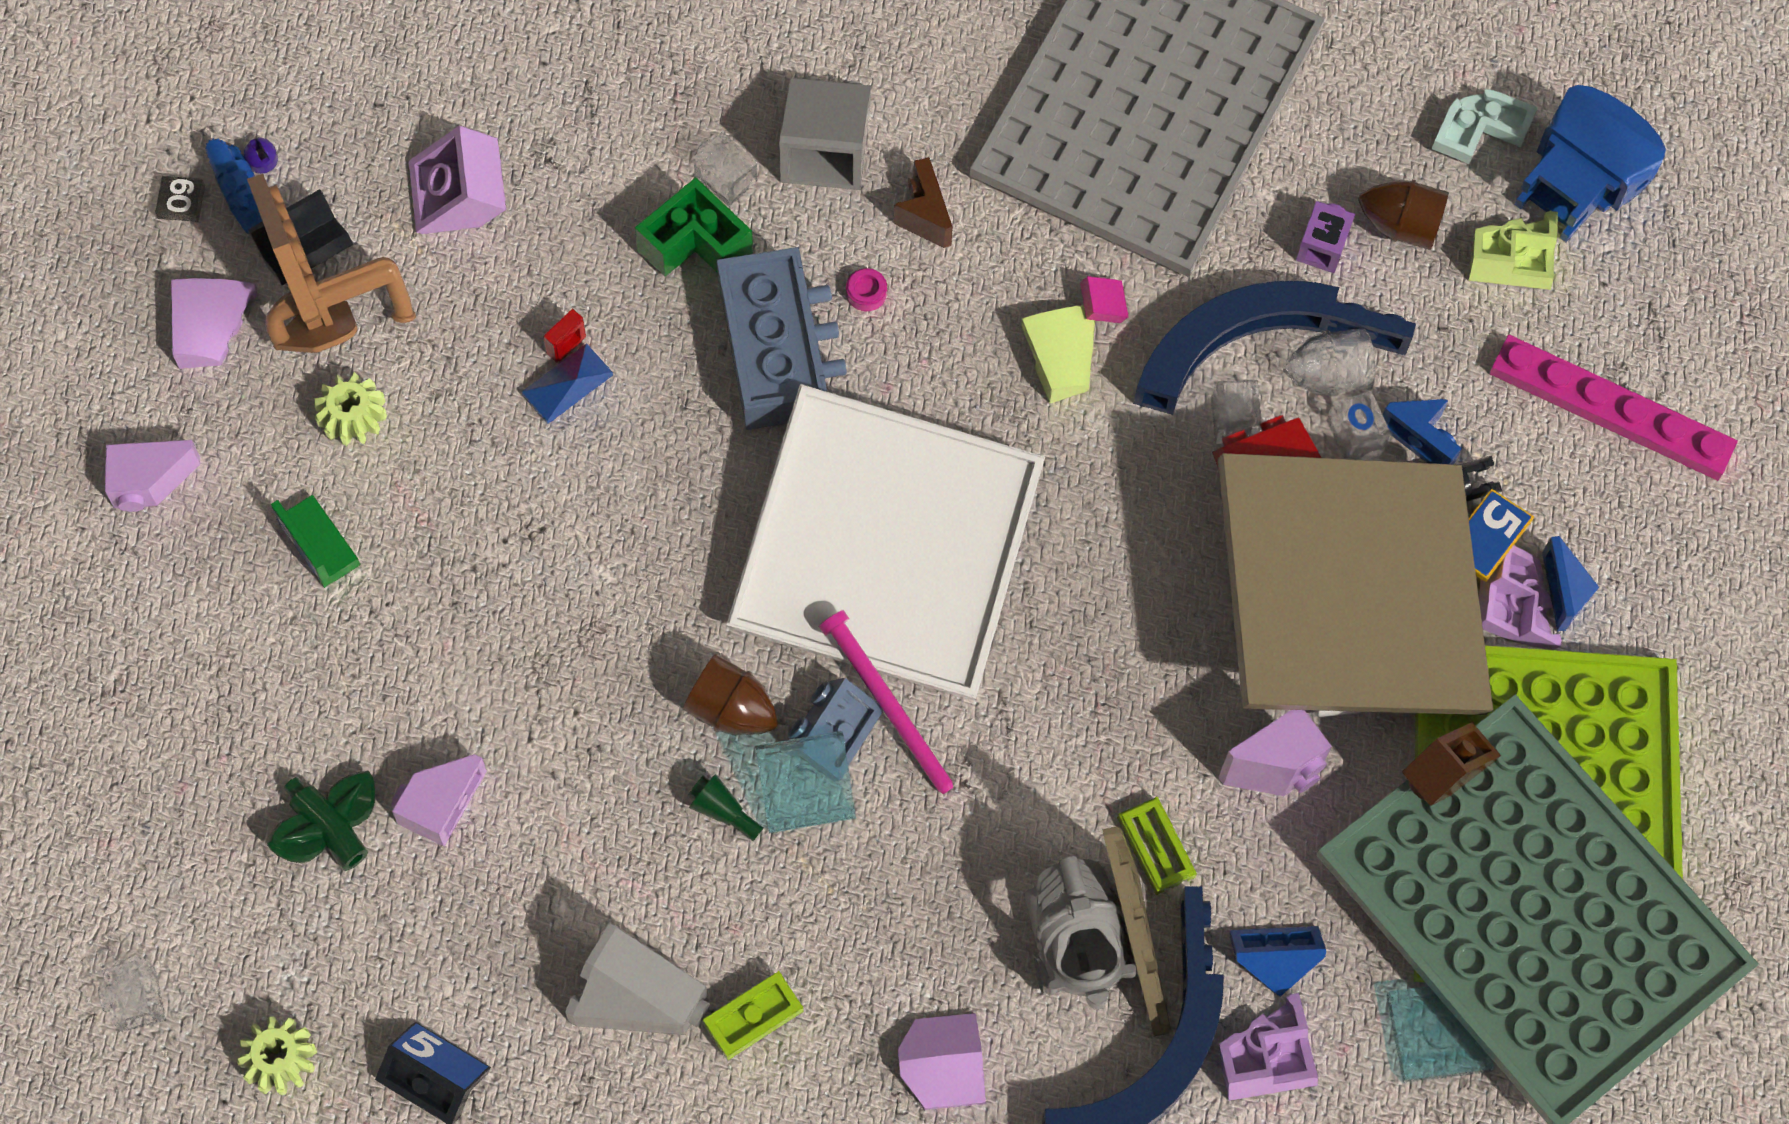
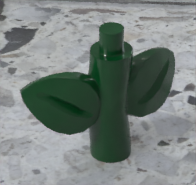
(325, 821)

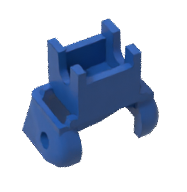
(1590, 148)

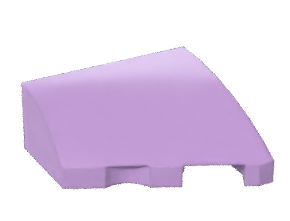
(206, 318)
(1516, 602)
(1269, 1054)

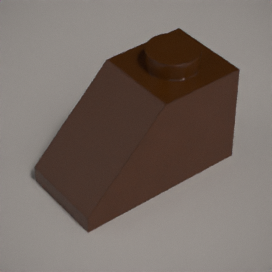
(1450, 763)

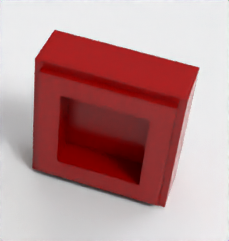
(564, 336)

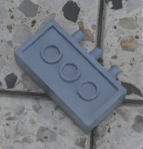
(774, 333)

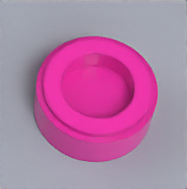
(866, 289)

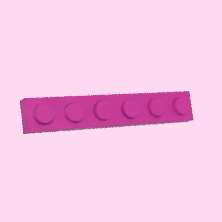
(1613, 407)

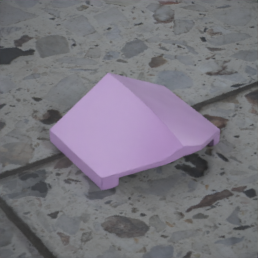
(943, 1061)

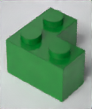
(690, 224)

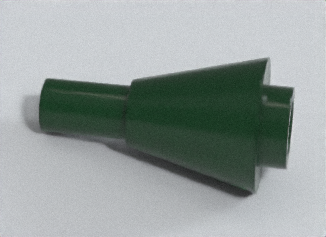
(717, 802)

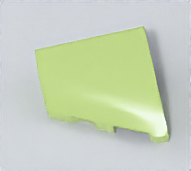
(1515, 253)
(1062, 350)

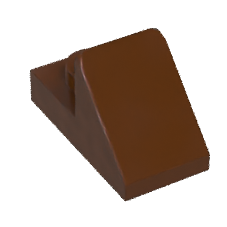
(926, 211)

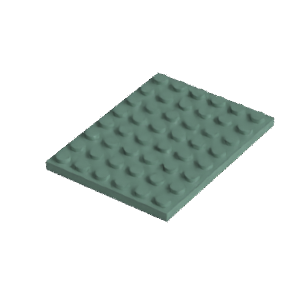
(1539, 917)

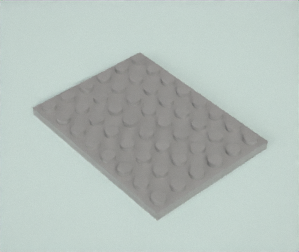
(1147, 116)

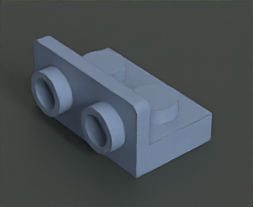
(836, 708)

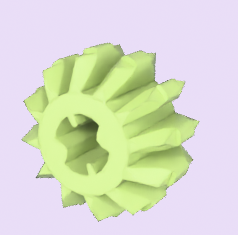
(350, 409)
(281, 1070)

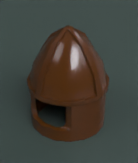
(1405, 211)
(731, 700)

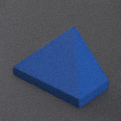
(567, 383)
(1567, 582)
(1278, 954)

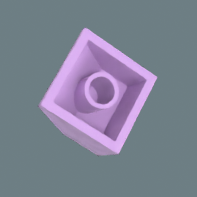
(457, 182)
(1278, 757)

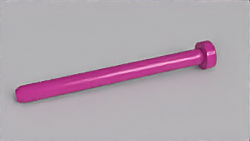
(886, 700)

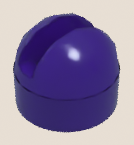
(251, 156)

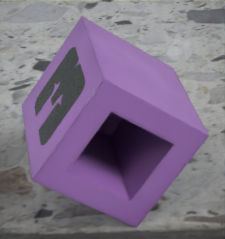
(1325, 236)

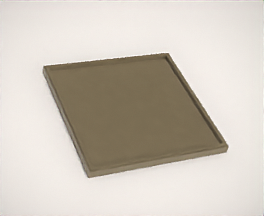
(1353, 586)

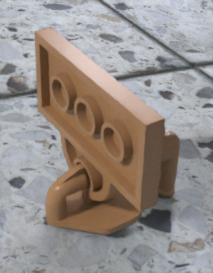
(320, 306)

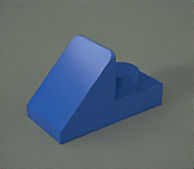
(1413, 427)

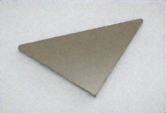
(1138, 928)

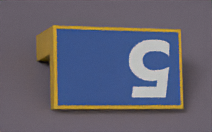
(1494, 531)

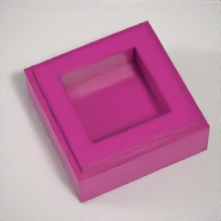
(1104, 299)

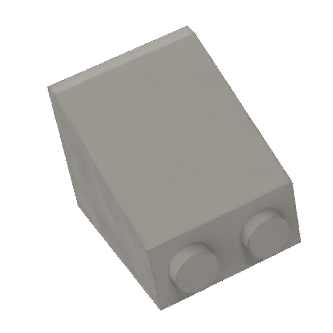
(824, 133)

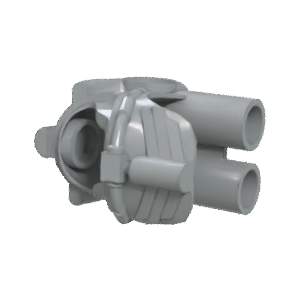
(1078, 930)

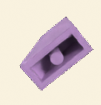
(147, 472)
(438, 797)

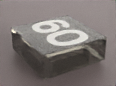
(180, 198)

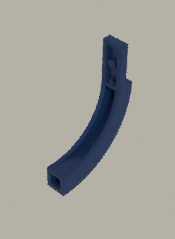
(1251, 311)
(1173, 1073)

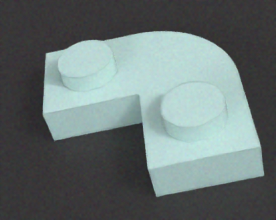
(1479, 113)

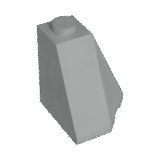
(635, 989)

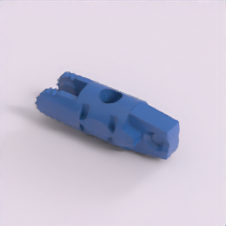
(231, 175)

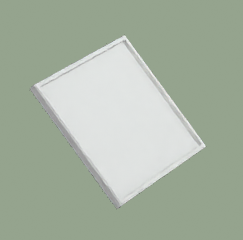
(894, 528)

